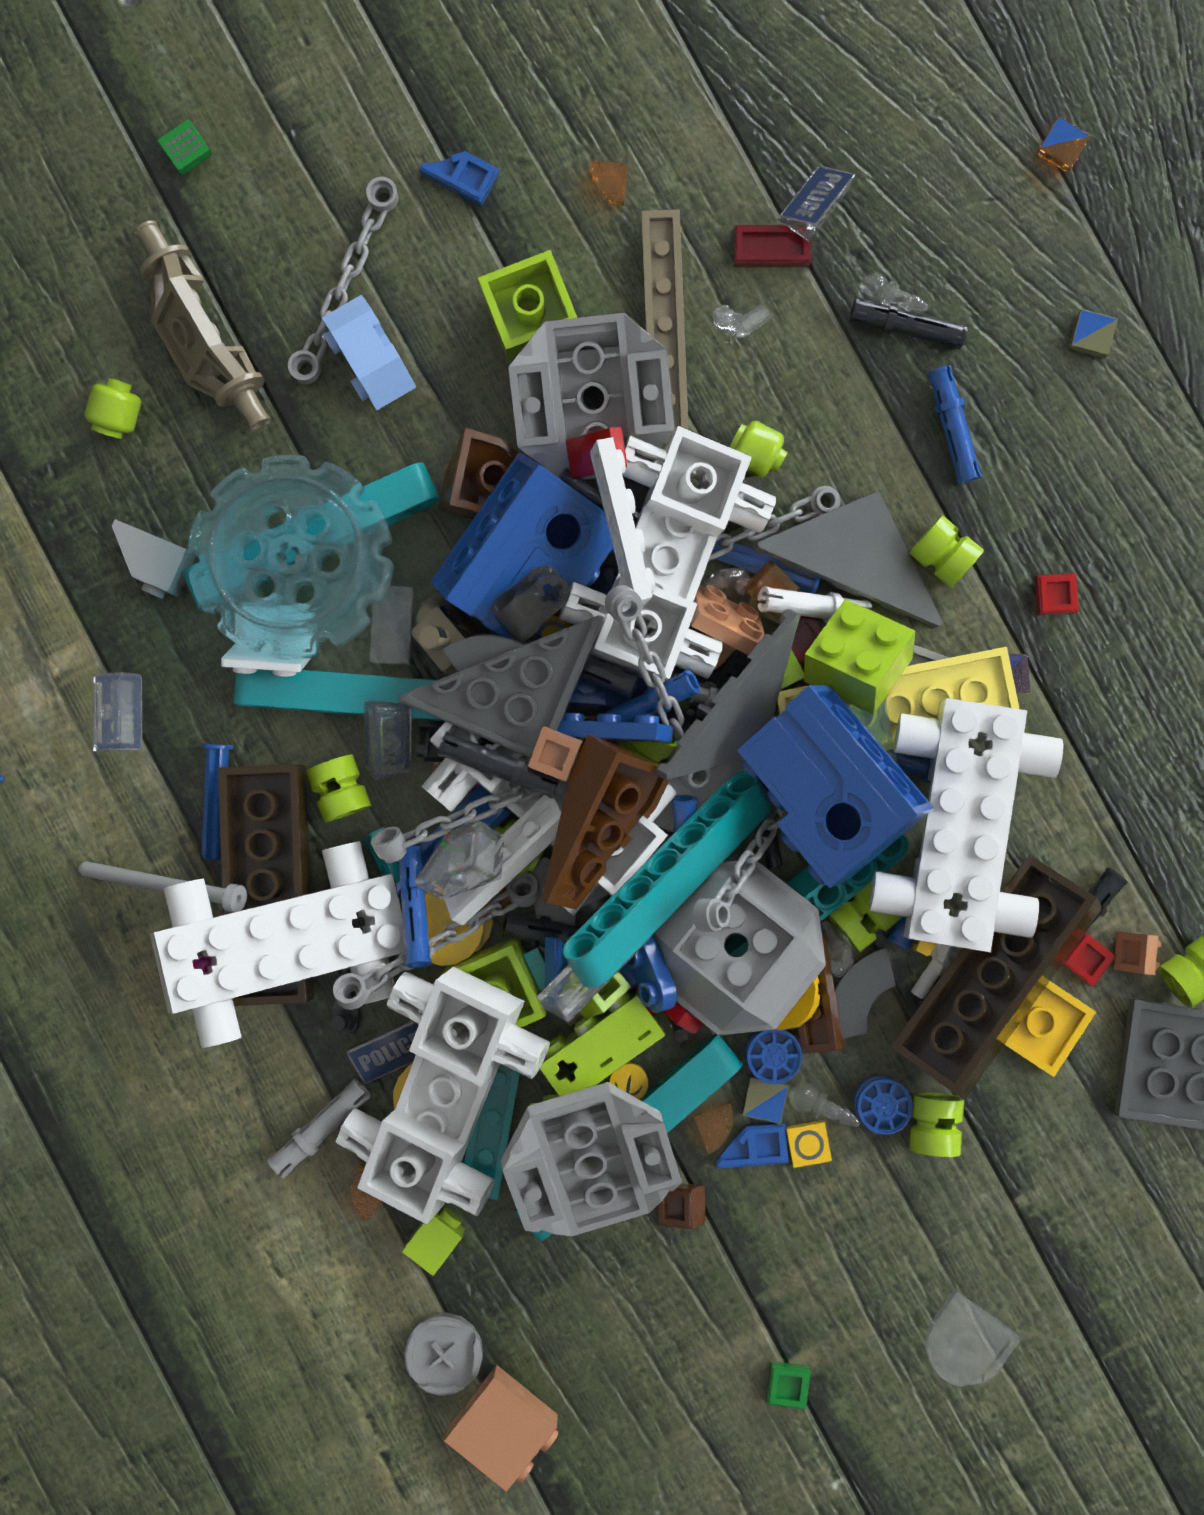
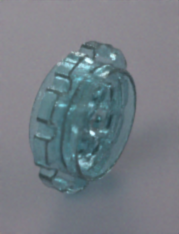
(241, 517)

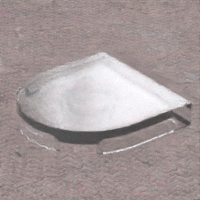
(967, 1342)

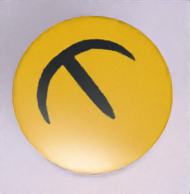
(631, 1079)

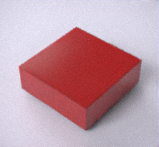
(1056, 594)
(1088, 960)

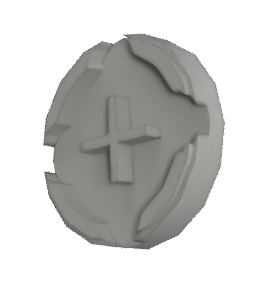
(443, 1354)

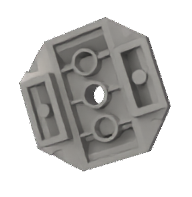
(582, 353)
(766, 981)
(588, 1161)

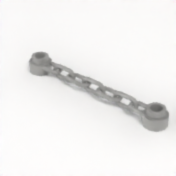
(374, 189)
(813, 505)
(613, 603)
(392, 844)
(712, 913)
(353, 982)

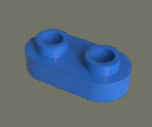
(653, 978)

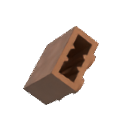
(502, 1429)

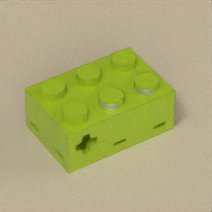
(601, 1044)

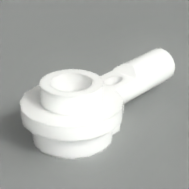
(942, 958)

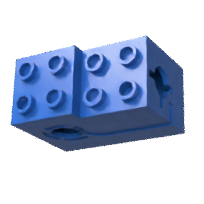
(523, 525)
(834, 782)

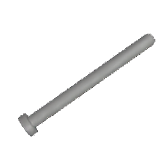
(232, 897)

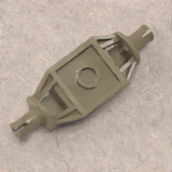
(190, 334)

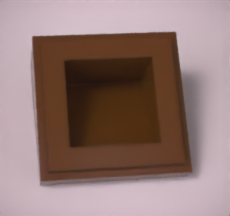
(683, 1207)

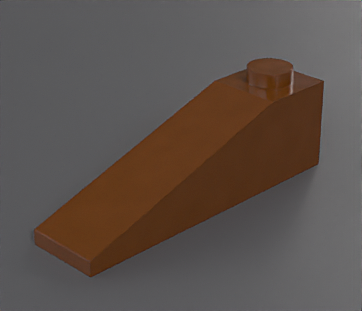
(474, 472)
(601, 806)

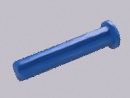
(745, 557)
(216, 757)

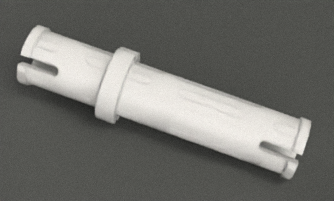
(803, 603)

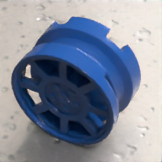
(773, 1055)
(882, 1104)

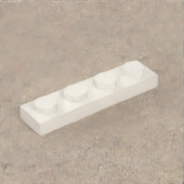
(618, 509)
(521, 846)

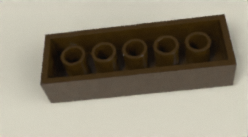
(266, 849)
(990, 992)

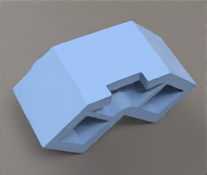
(369, 353)

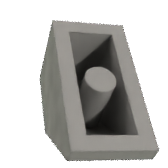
(153, 560)

